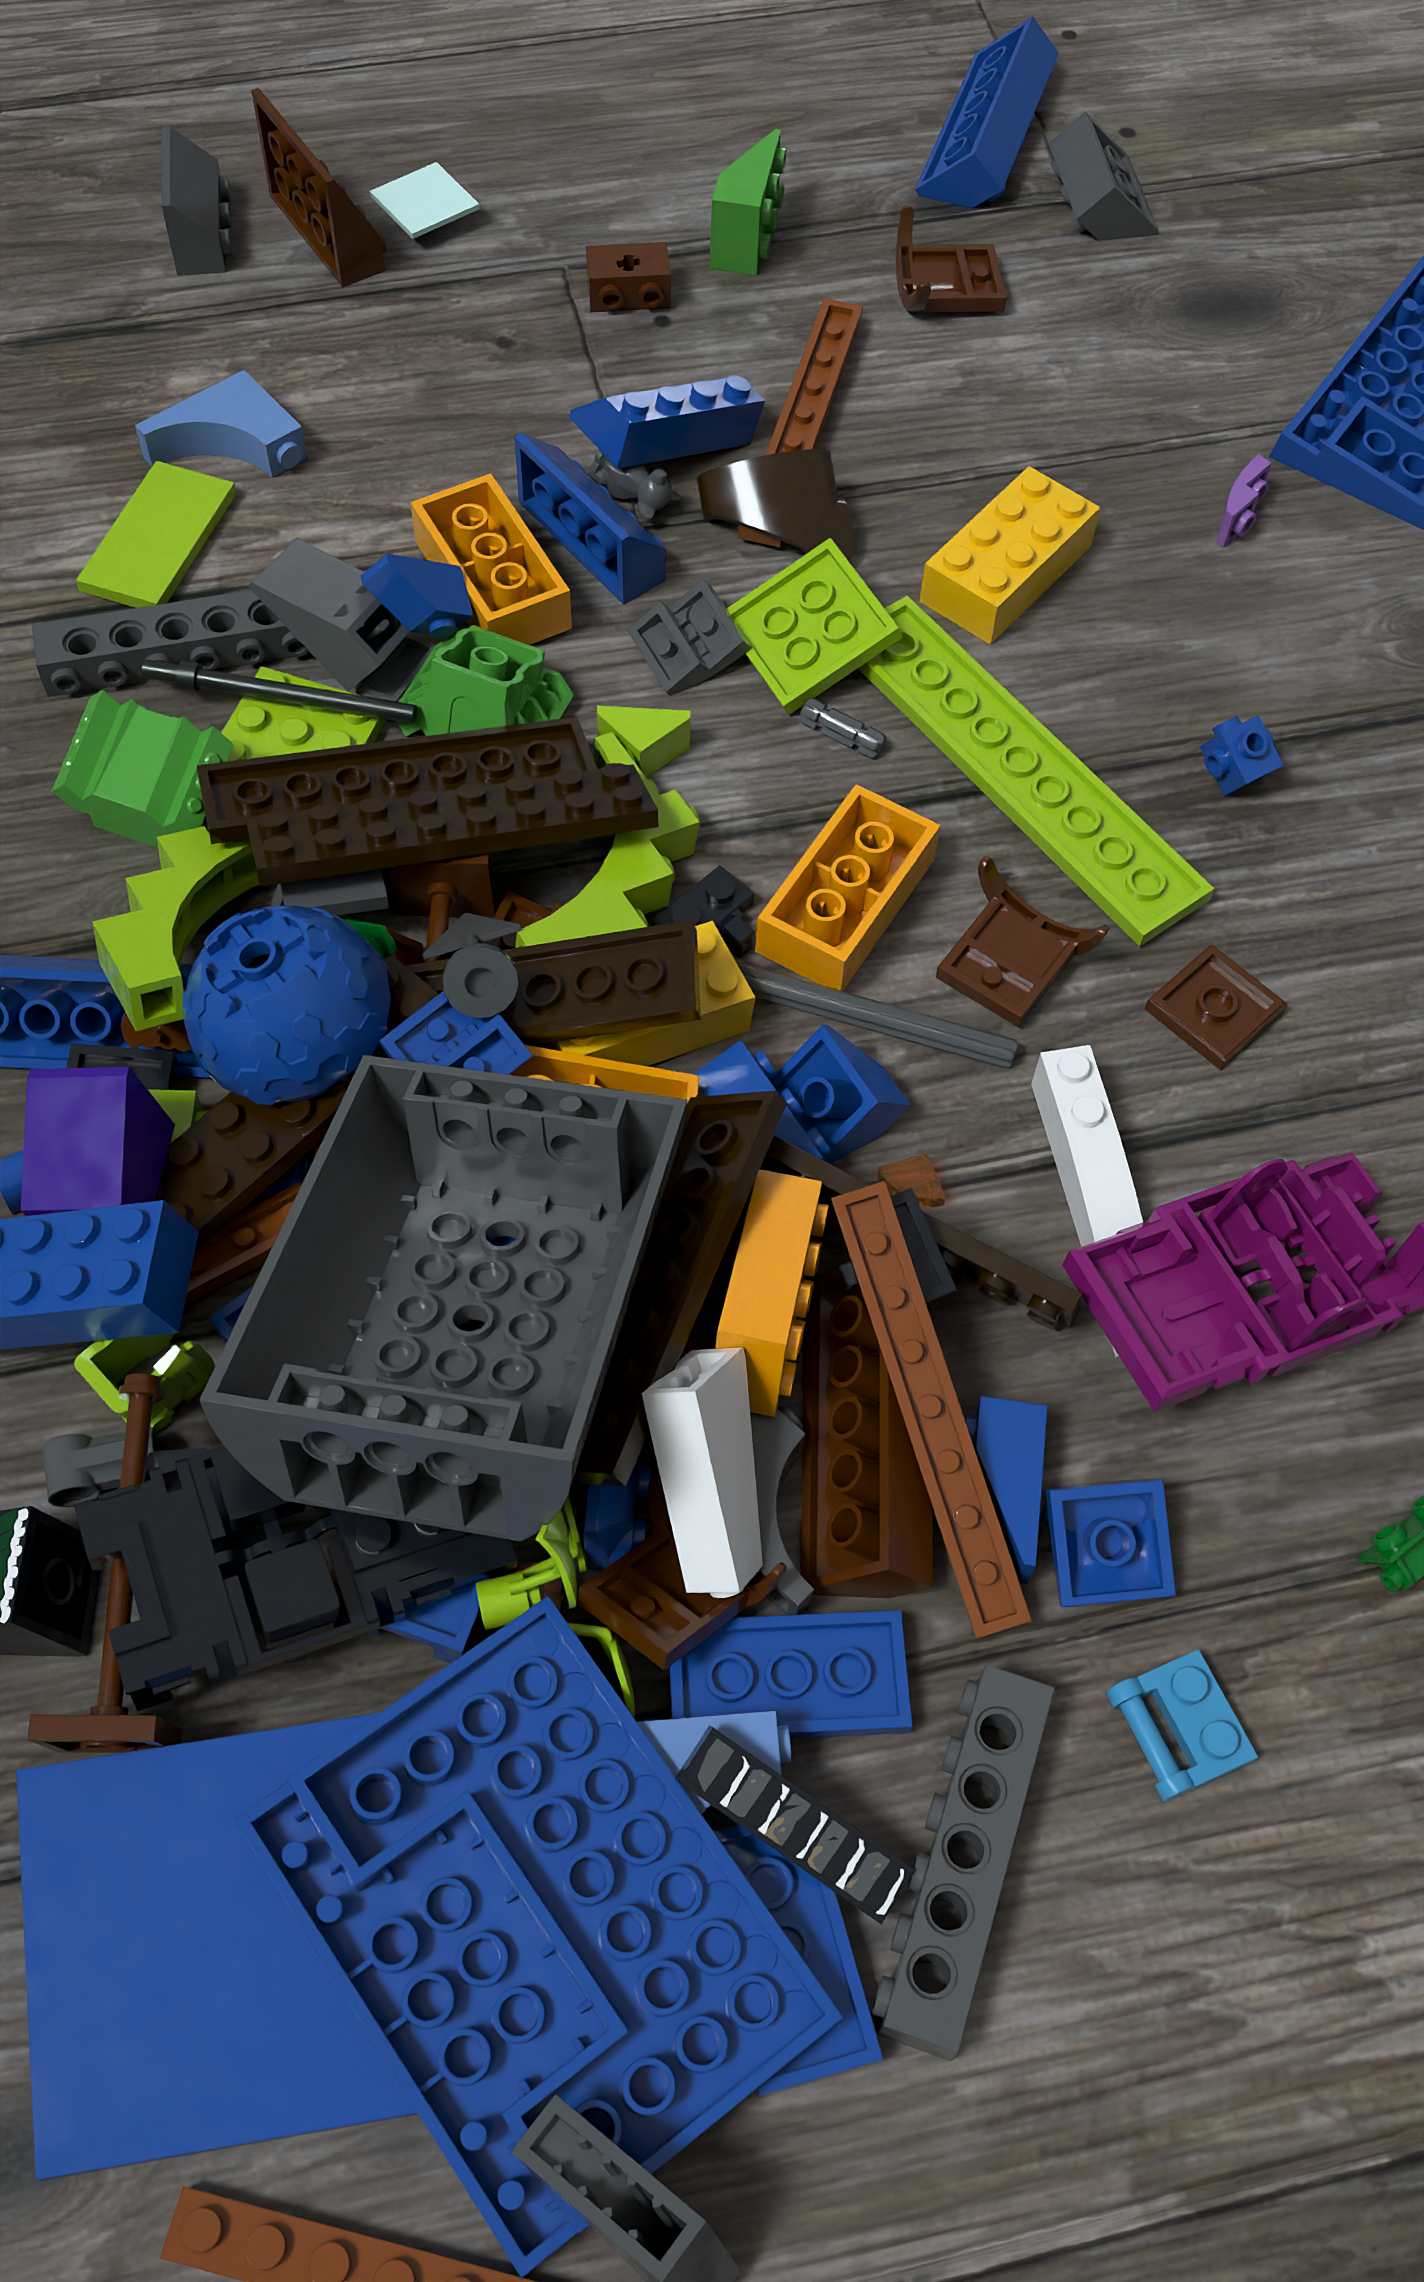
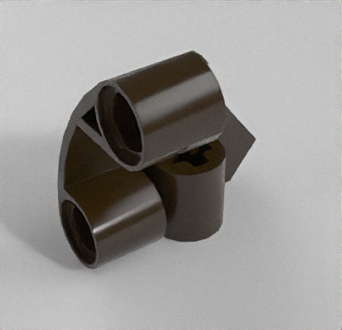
(782, 496)

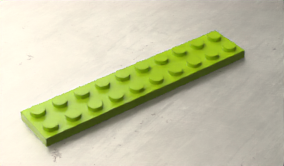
(1035, 778)

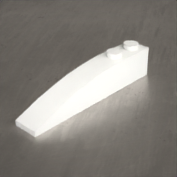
(1085, 1144)

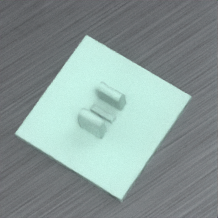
(424, 200)

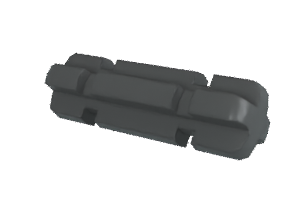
(842, 728)

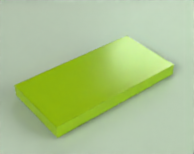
(156, 536)

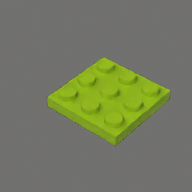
(812, 626)
(277, 727)

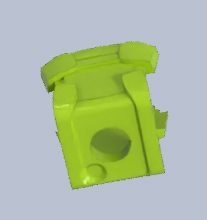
(182, 1371)

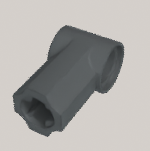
(84, 1466)

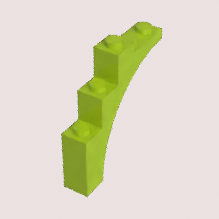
(635, 872)
(167, 908)

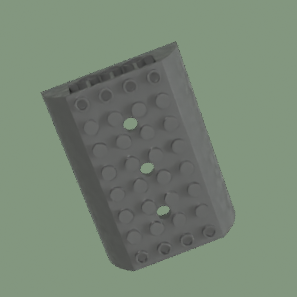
(349, 1349)

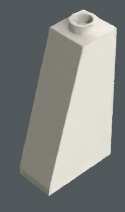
(708, 1468)

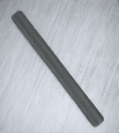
(880, 1016)

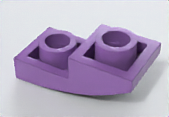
(1244, 496)

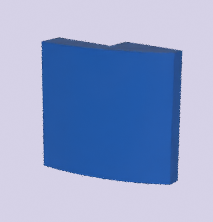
(447, 1038)

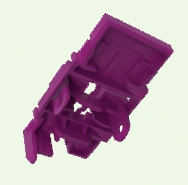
(1185, 1318)

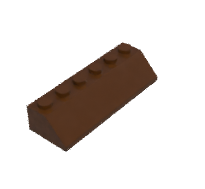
(861, 1482)

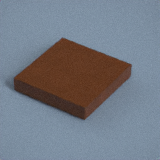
(1215, 1006)

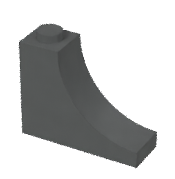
(776, 1448)
(622, 2200)

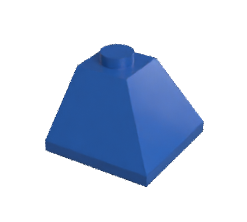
(841, 1092)

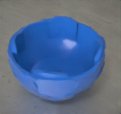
(295, 1017)

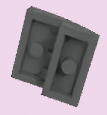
(689, 639)

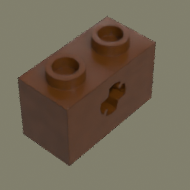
(628, 277)

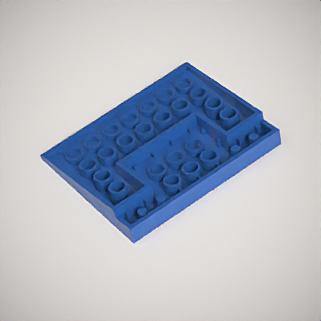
(1368, 414)
(534, 1920)
(167, 1968)

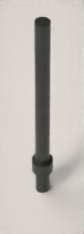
(193, 677)

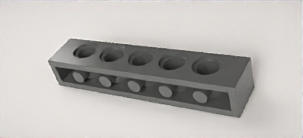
(113, 645)
(938, 2020)

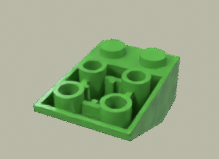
(747, 207)

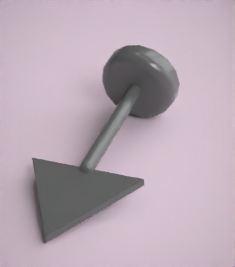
(479, 976)

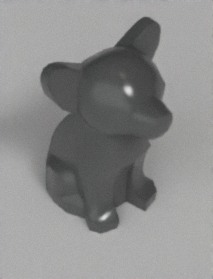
(652, 490)

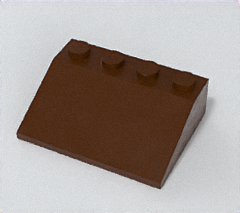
(315, 201)

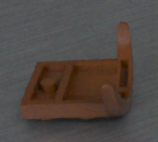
(946, 275)
(1011, 951)
(647, 1599)

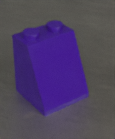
(91, 1140)

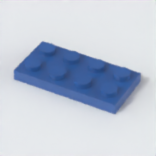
(813, 1669)
(815, 1927)

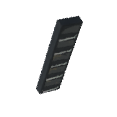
(795, 1824)

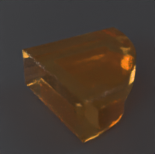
(914, 1174)

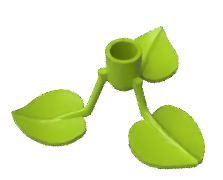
(513, 1594)

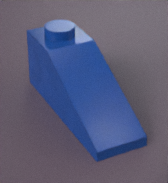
(1011, 1457)

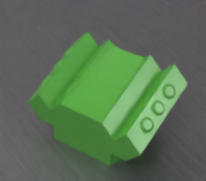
(482, 684)
(137, 769)

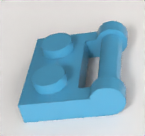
(1197, 1717)

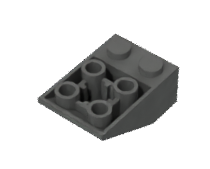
(329, 611)

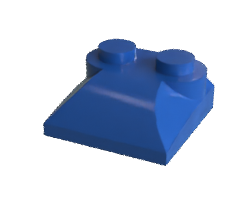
(611, 1518)
(1110, 1541)

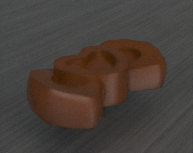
(166, 1036)

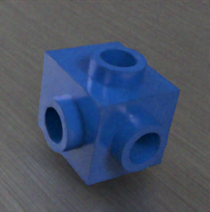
(1240, 753)

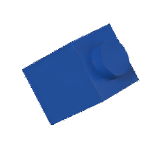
(421, 593)

